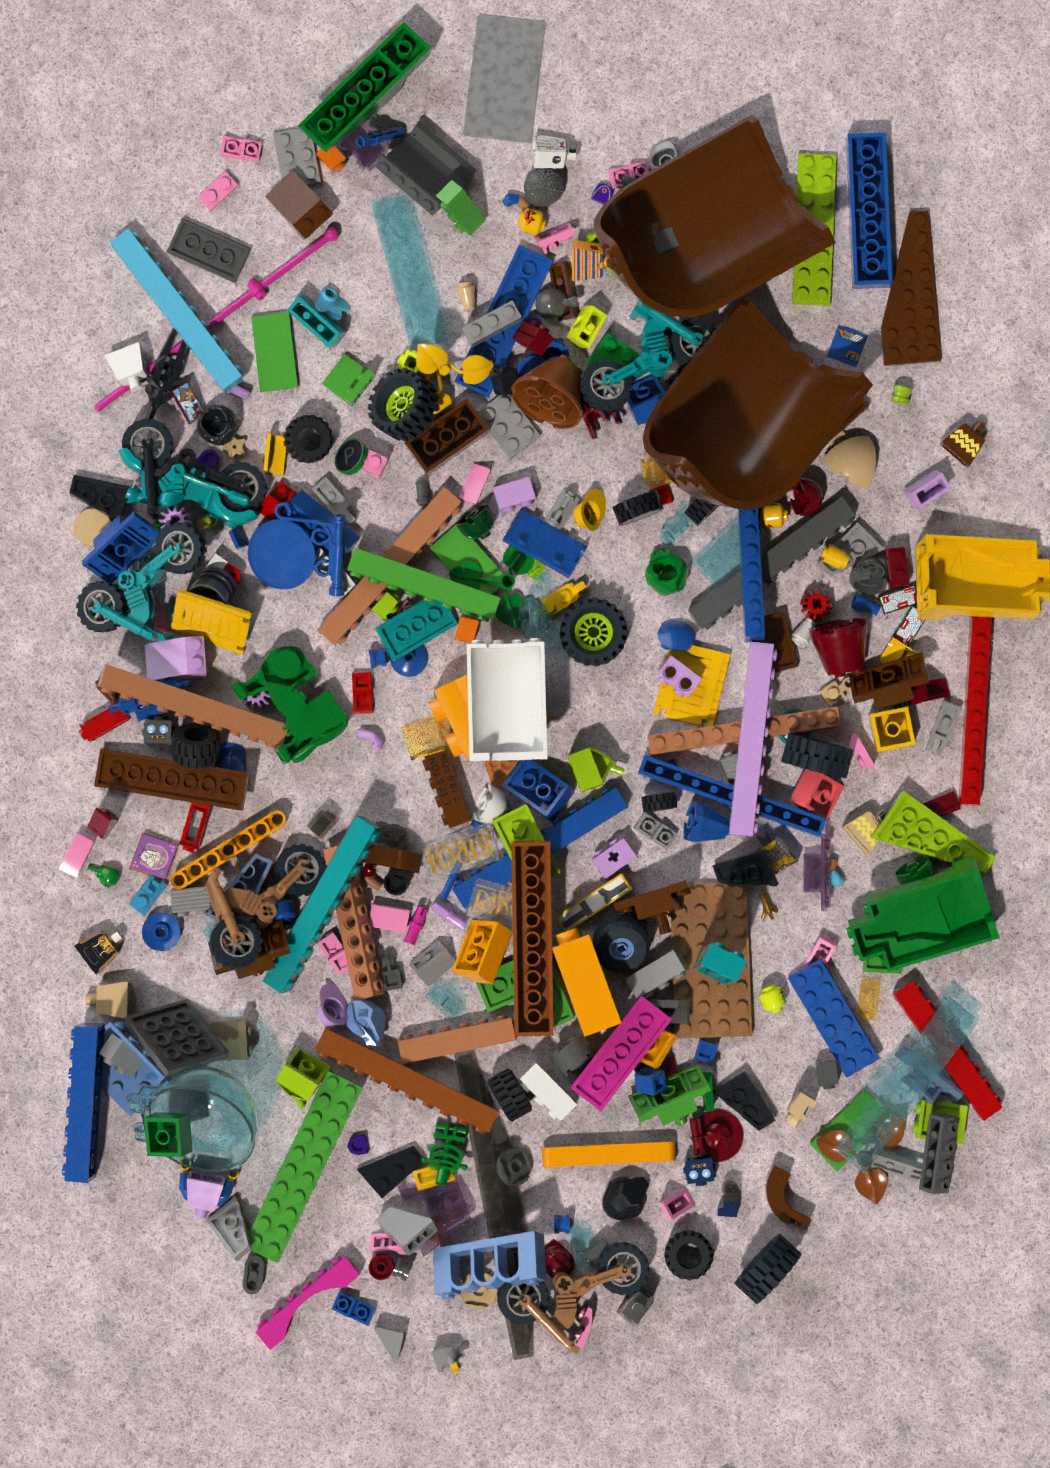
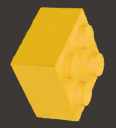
(891, 729)

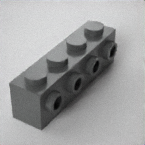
(938, 1153)

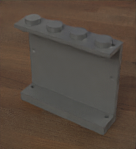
(424, 167)

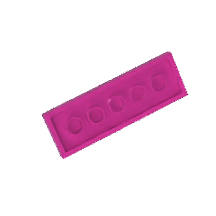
(621, 1053)

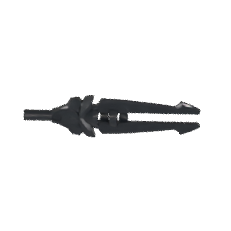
(159, 387)

